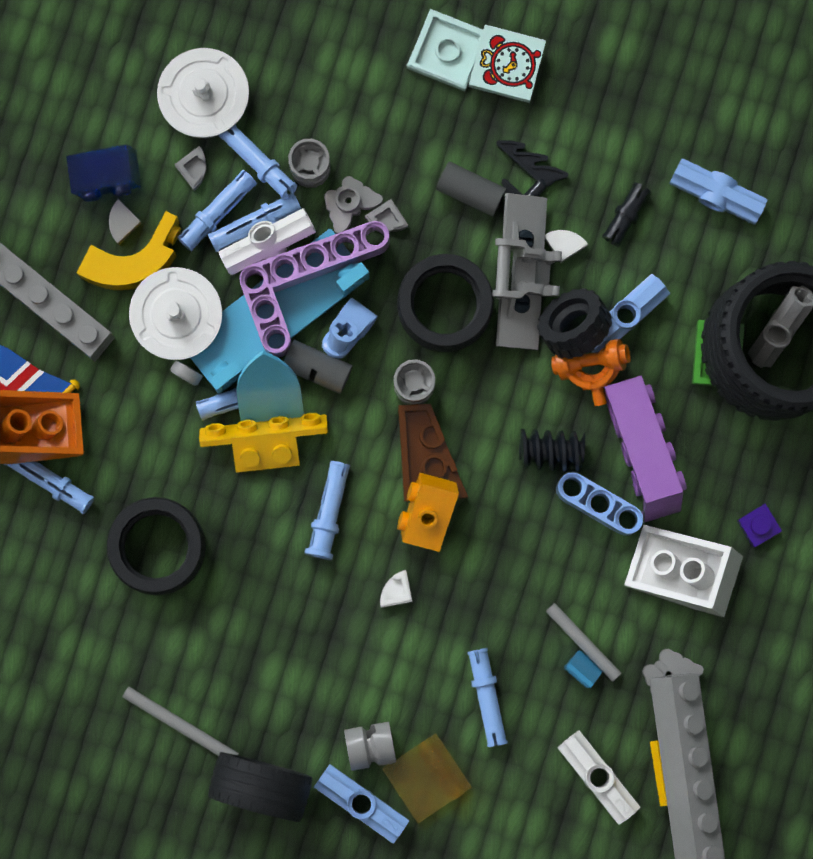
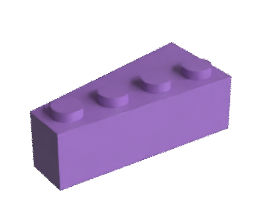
(645, 447)

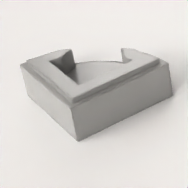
(193, 168)
(389, 216)
(122, 222)

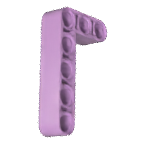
(302, 273)

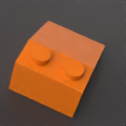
(39, 426)

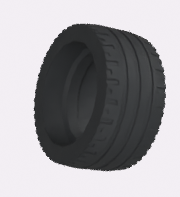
(445, 264)
(117, 538)
(260, 787)

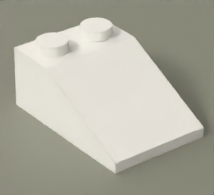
(684, 570)

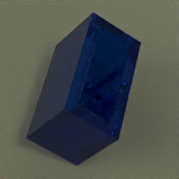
(104, 172)

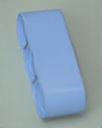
(615, 507)

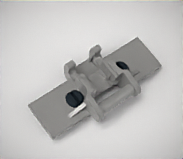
(525, 238)

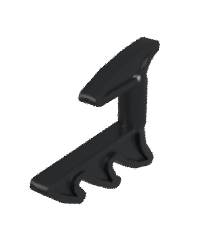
(542, 175)

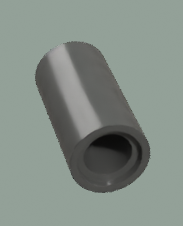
(471, 188)
(318, 366)

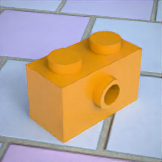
(428, 511)

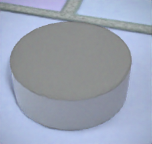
(186, 373)

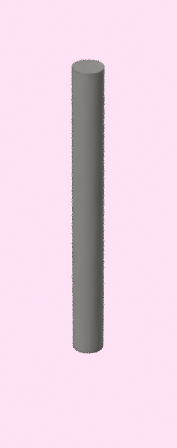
(176, 722)

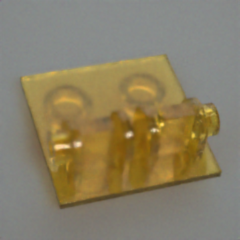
(427, 778)

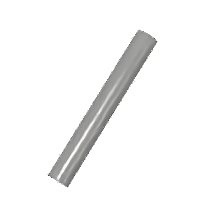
(583, 642)

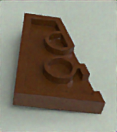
(424, 448)

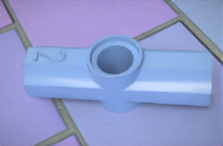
(718, 191)
(640, 303)
(380, 815)

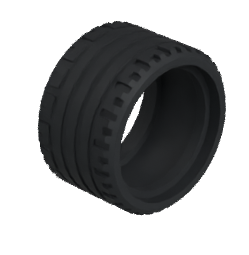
(723, 349)

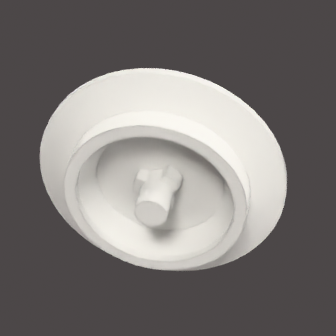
(203, 92)
(175, 313)

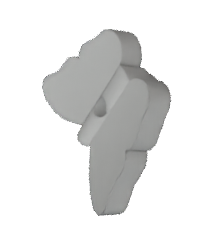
(361, 199)
(671, 662)

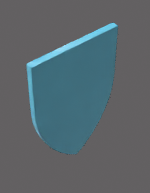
(268, 390)

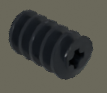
(551, 450)

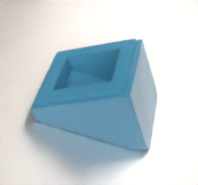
(583, 669)

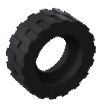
(586, 335)

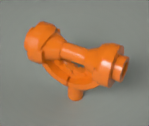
(612, 357)

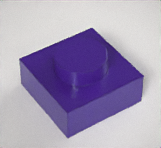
(759, 525)

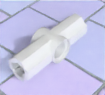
(266, 241)
(611, 794)

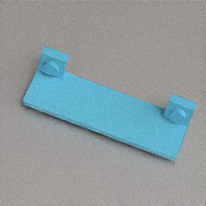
(300, 306)

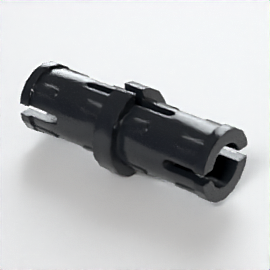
(626, 214)

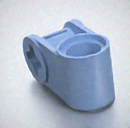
(347, 329)

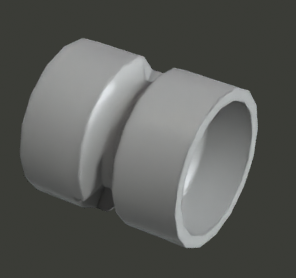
(309, 163)
(414, 382)
(370, 746)

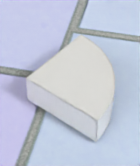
(565, 241)
(396, 590)

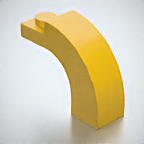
(129, 271)

